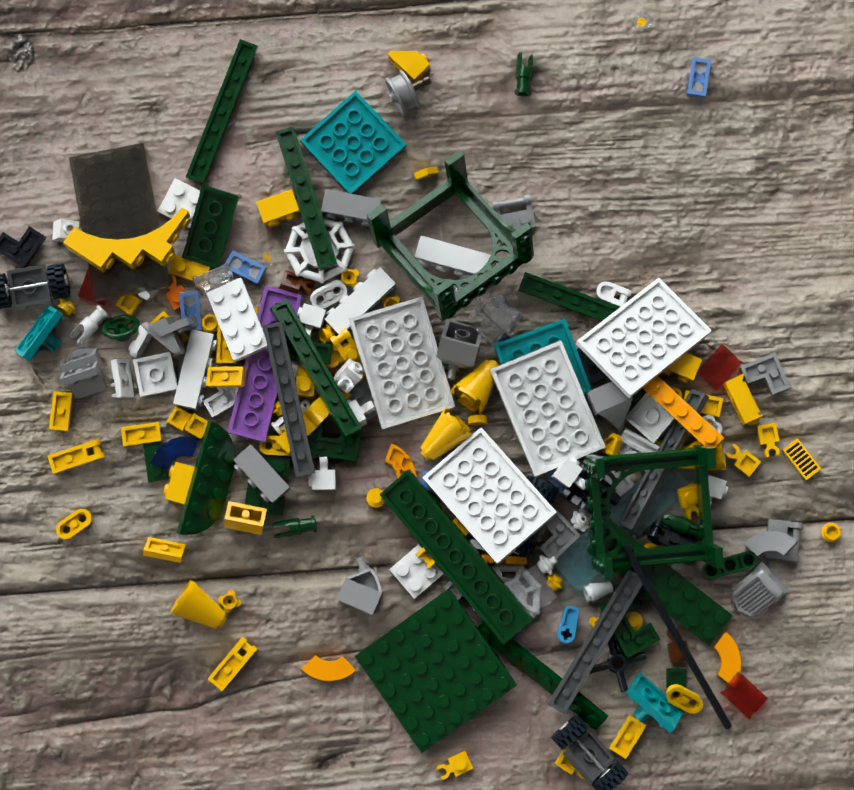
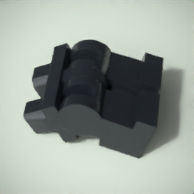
(579, 497)

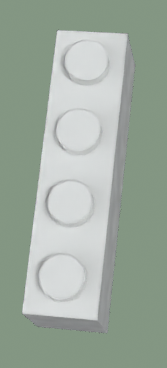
(450, 257)
(361, 301)
(195, 369)

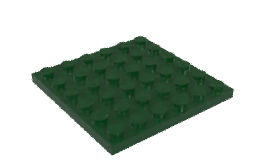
(435, 670)

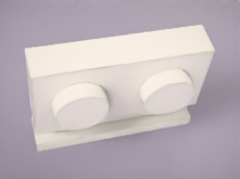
(635, 443)

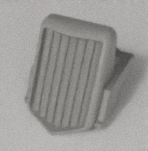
(168, 331)
(83, 372)
(758, 591)

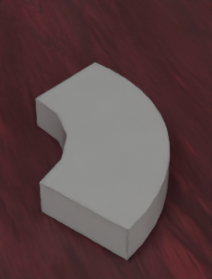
(771, 541)

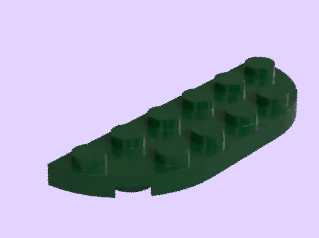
(209, 481)

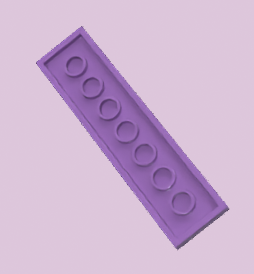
(257, 397)

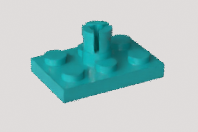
(40, 334)
(653, 703)

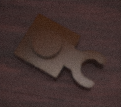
(293, 284)
(674, 652)

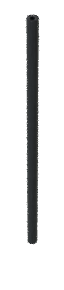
(676, 635)

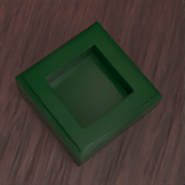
(675, 676)

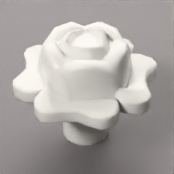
(580, 520)
(546, 564)

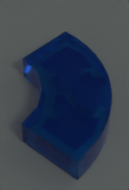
(174, 449)

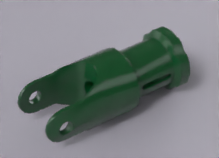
(523, 76)
(682, 525)
(297, 526)

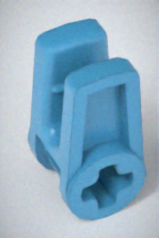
(569, 622)

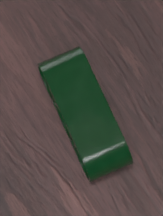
(738, 565)

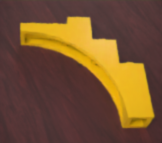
(155, 245)

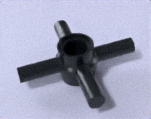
(619, 671)

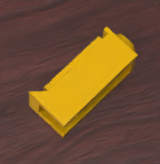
(742, 401)

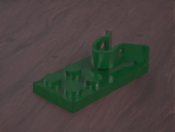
(210, 226)

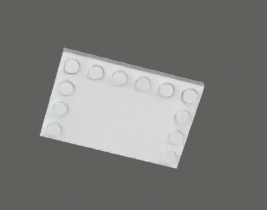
(643, 337)
(401, 362)
(547, 408)
(489, 495)

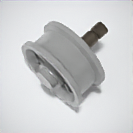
(403, 92)

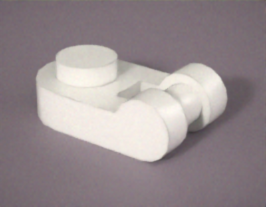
(607, 290)
(139, 345)

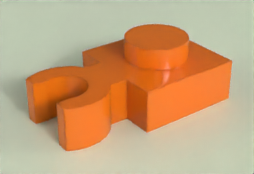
(173, 294)

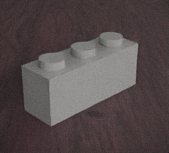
(348, 206)
(261, 474)

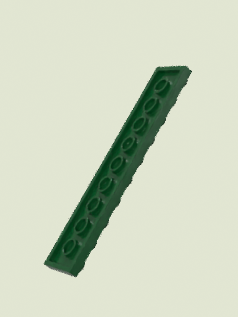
(456, 556)

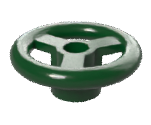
(121, 330)

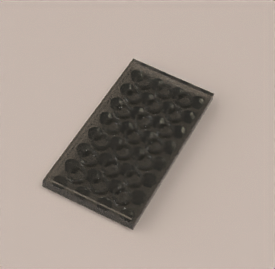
(117, 204)

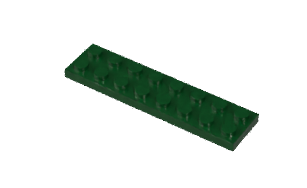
(678, 595)

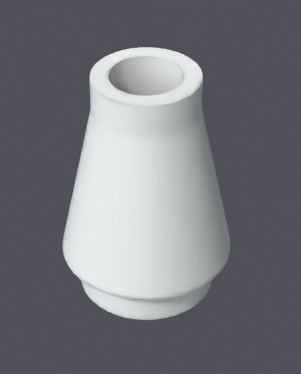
(595, 591)

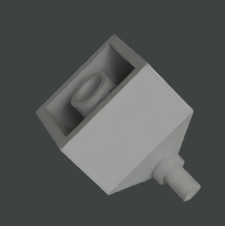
(458, 346)
(609, 405)
(362, 589)

